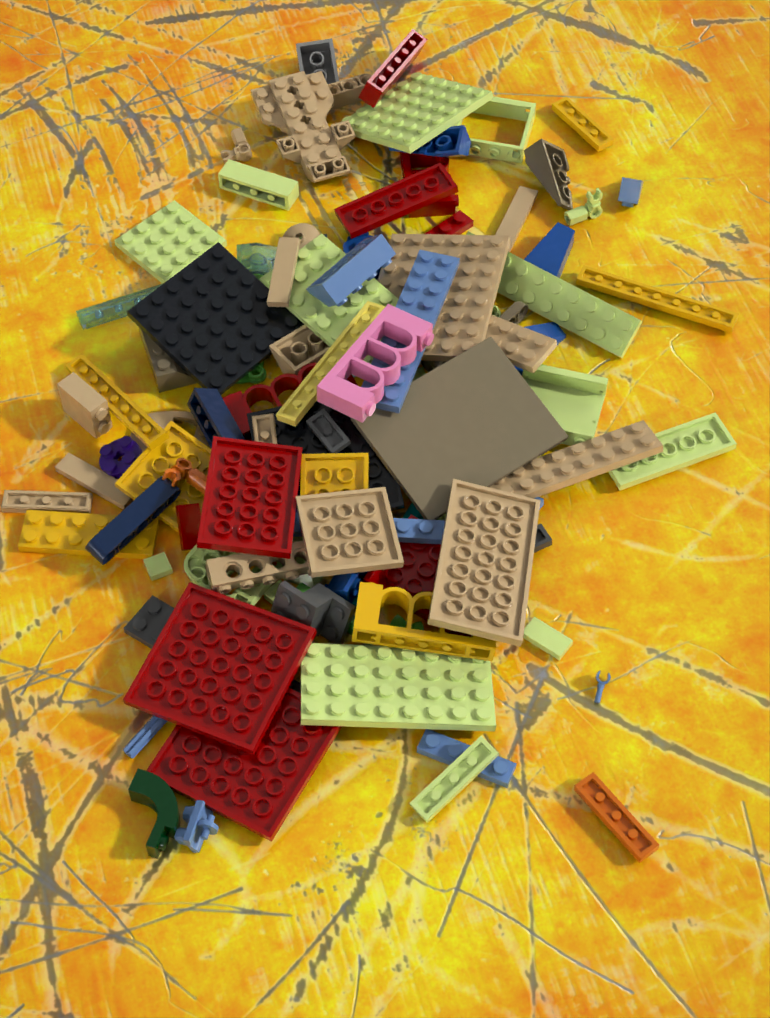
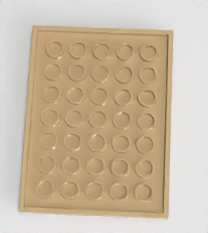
(472, 292)

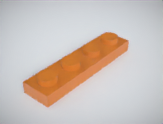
(616, 817)

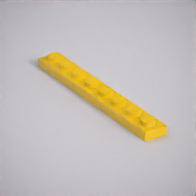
(657, 298)
(119, 403)

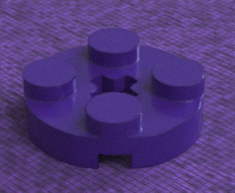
(111, 452)

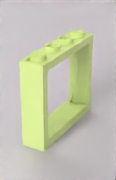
(506, 109)

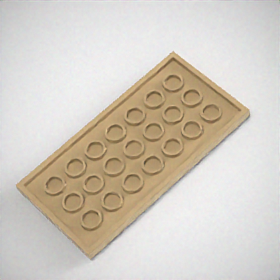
(485, 563)

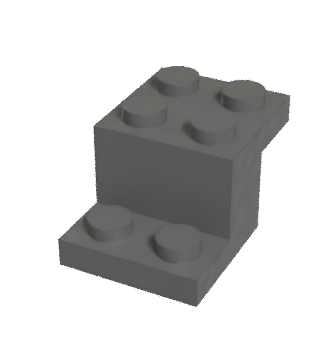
(316, 608)

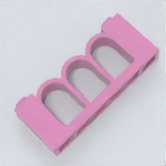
(359, 401)

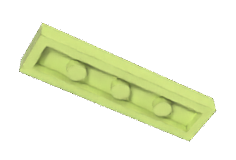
(454, 779)

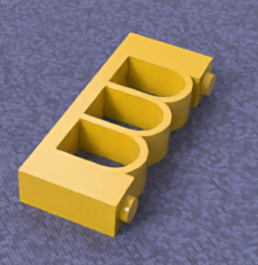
(367, 630)

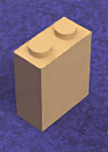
(85, 405)

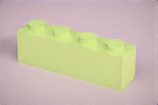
(258, 184)

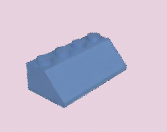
(352, 271)

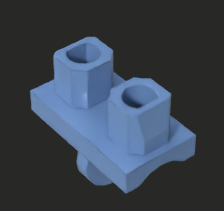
(200, 825)

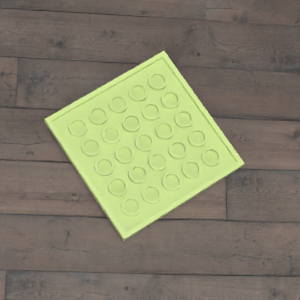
(416, 111)

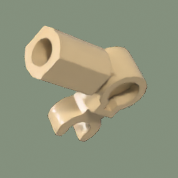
(242, 149)

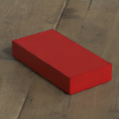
(188, 524)

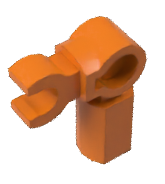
(183, 470)

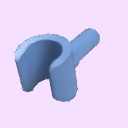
(600, 686)

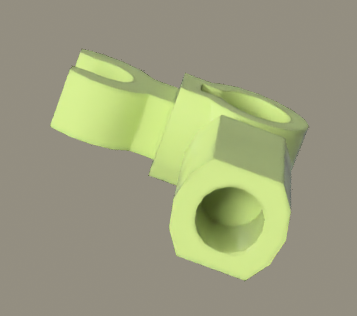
(590, 209)

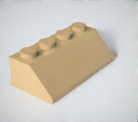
(298, 350)

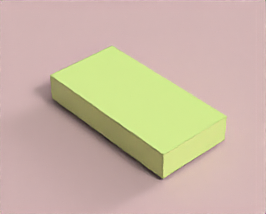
(547, 638)

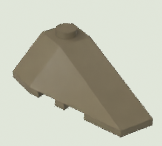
(550, 167)

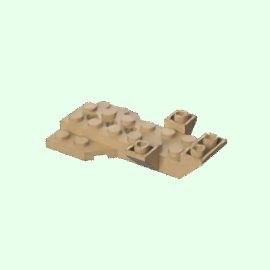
(300, 108)

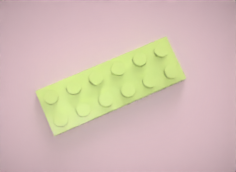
(681, 448)

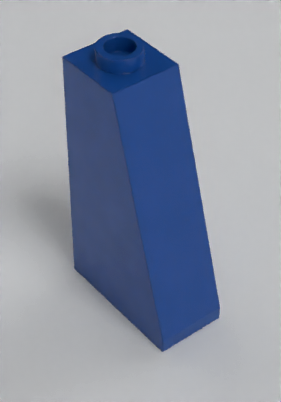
(553, 250)

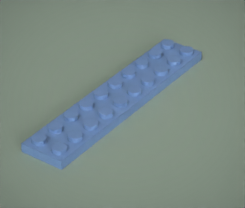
(424, 298)

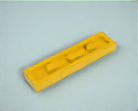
(582, 124)

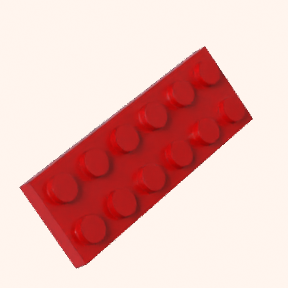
(396, 200)

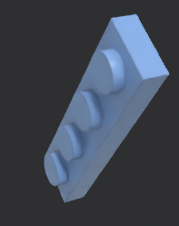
(448, 750)

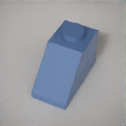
(630, 191)

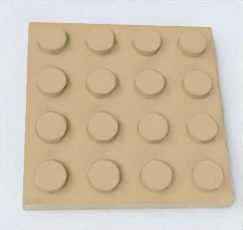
(348, 532)

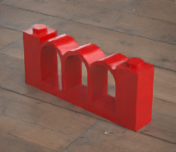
(440, 208)
(240, 404)

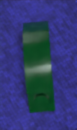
(156, 793)

